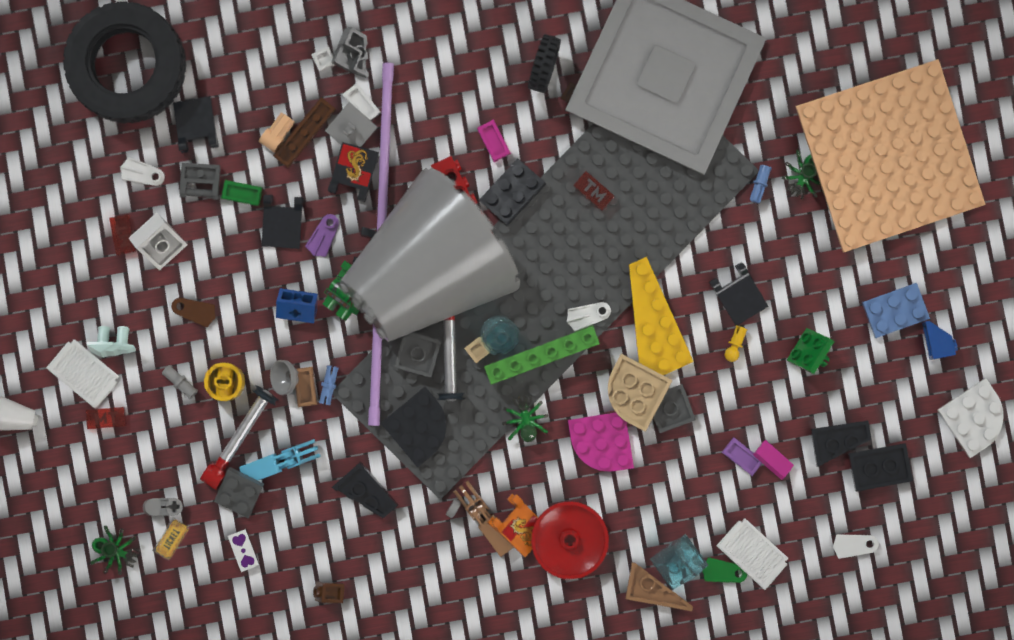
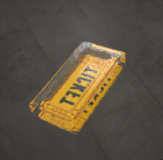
(171, 539)

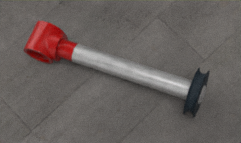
(450, 362)
(215, 472)

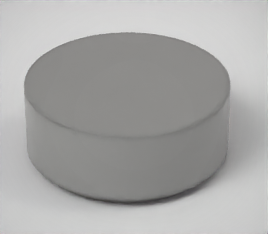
(453, 508)

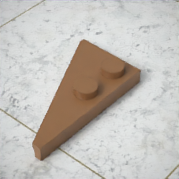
(647, 589)

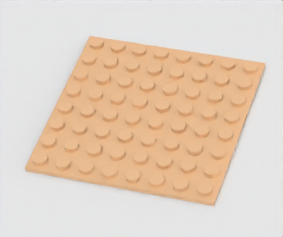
(890, 155)

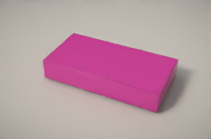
(493, 141)
(773, 459)

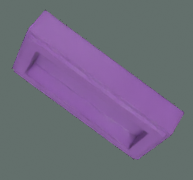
(742, 456)

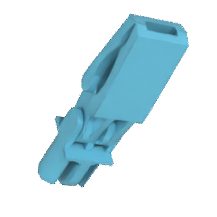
(270, 465)

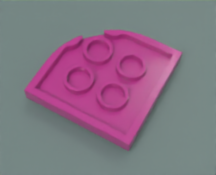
(602, 442)

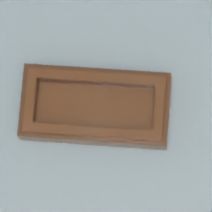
(306, 387)

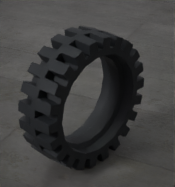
(544, 63)

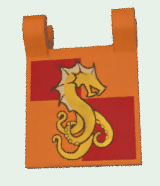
(517, 526)

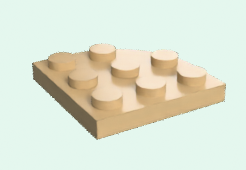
(636, 391)

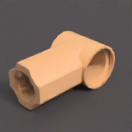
(274, 136)

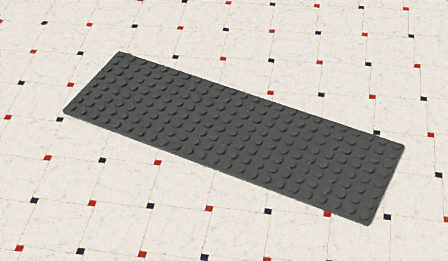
(564, 260)

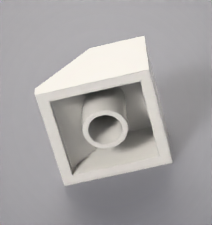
(157, 241)

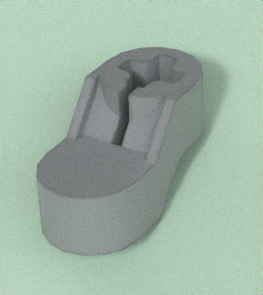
(172, 507)

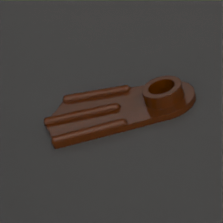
(195, 311)

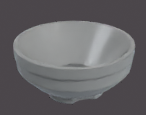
(280, 377)

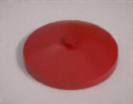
(569, 540)

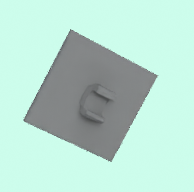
(351, 126)

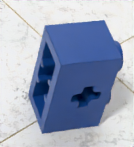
(296, 305)

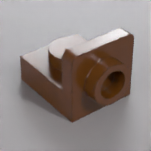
(329, 592)

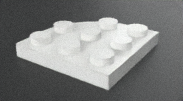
(974, 417)

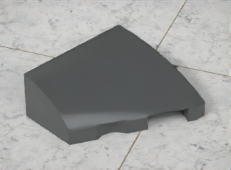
(352, 52)

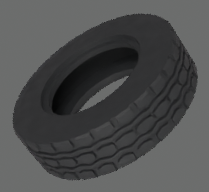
(99, 27)

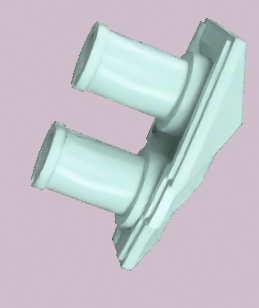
(105, 348)

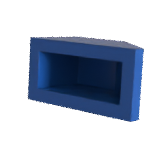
(938, 342)

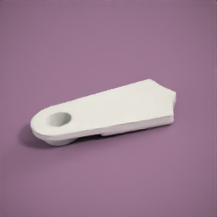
(140, 172)
(587, 315)
(853, 545)

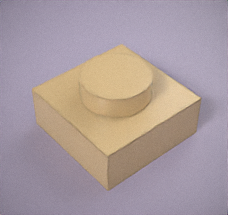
(476, 350)

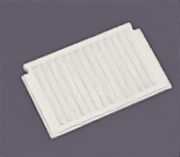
(83, 373)
(753, 553)

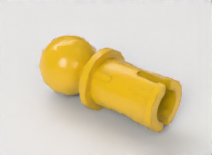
(732, 353)

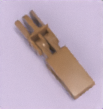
(498, 542)

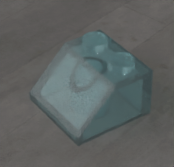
(679, 562)

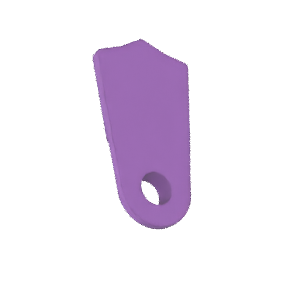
(323, 236)

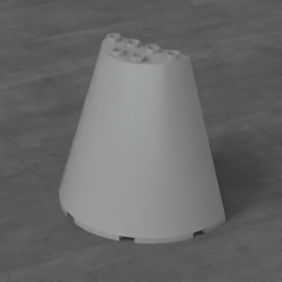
(429, 261)

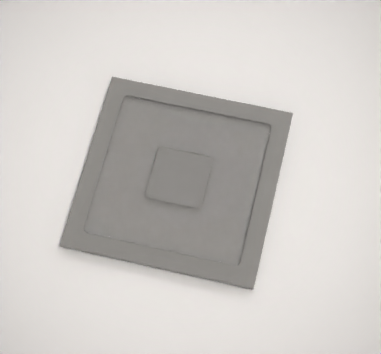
(666, 77)

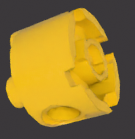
(224, 382)

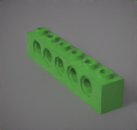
(542, 355)

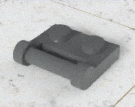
(202, 175)

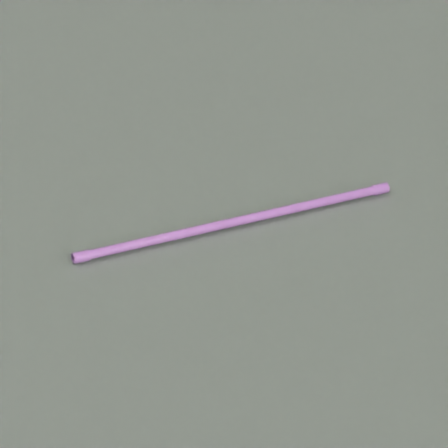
(387, 79)

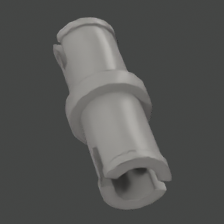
(179, 382)

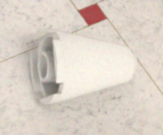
(16, 416)

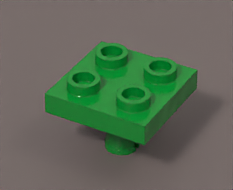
(811, 351)

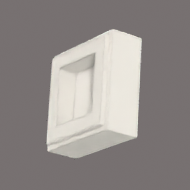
(323, 59)

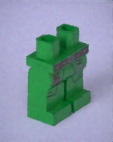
(336, 296)

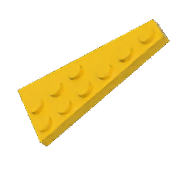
(656, 331)

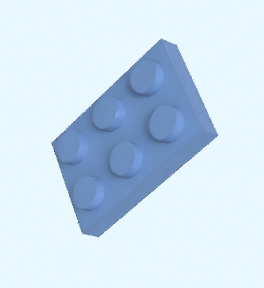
(895, 310)

